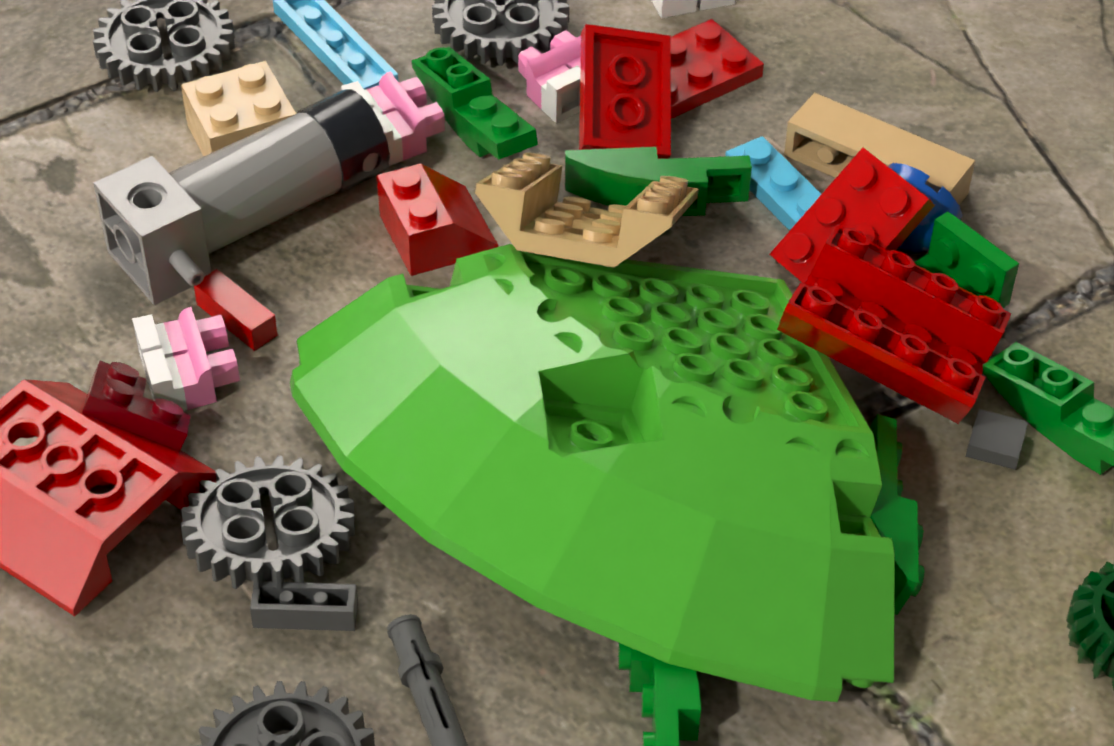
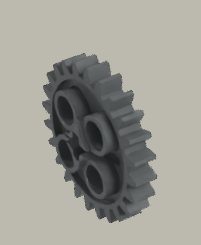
(499, 26)
(132, 48)
(227, 525)
(308, 718)

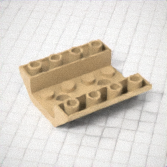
(527, 209)

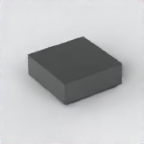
(996, 439)

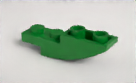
(470, 106)
(621, 174)
(1056, 404)
(895, 515)
(667, 696)

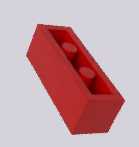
(240, 311)

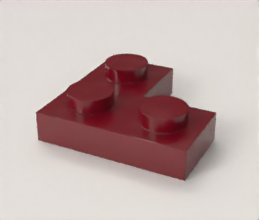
(118, 400)

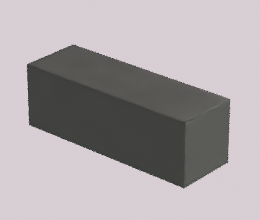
(305, 606)

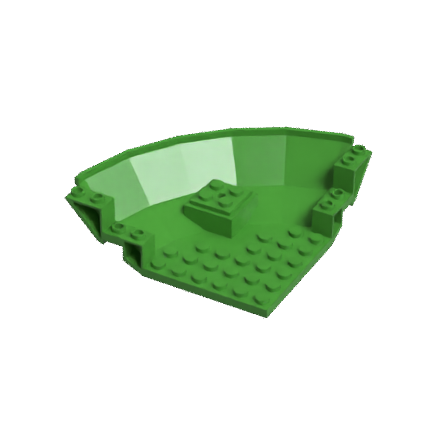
(622, 457)

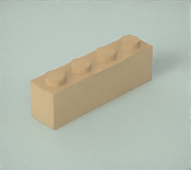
(831, 134)

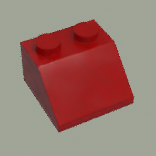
(430, 218)

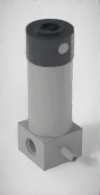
(170, 222)

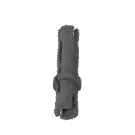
(422, 674)

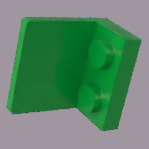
(970, 260)

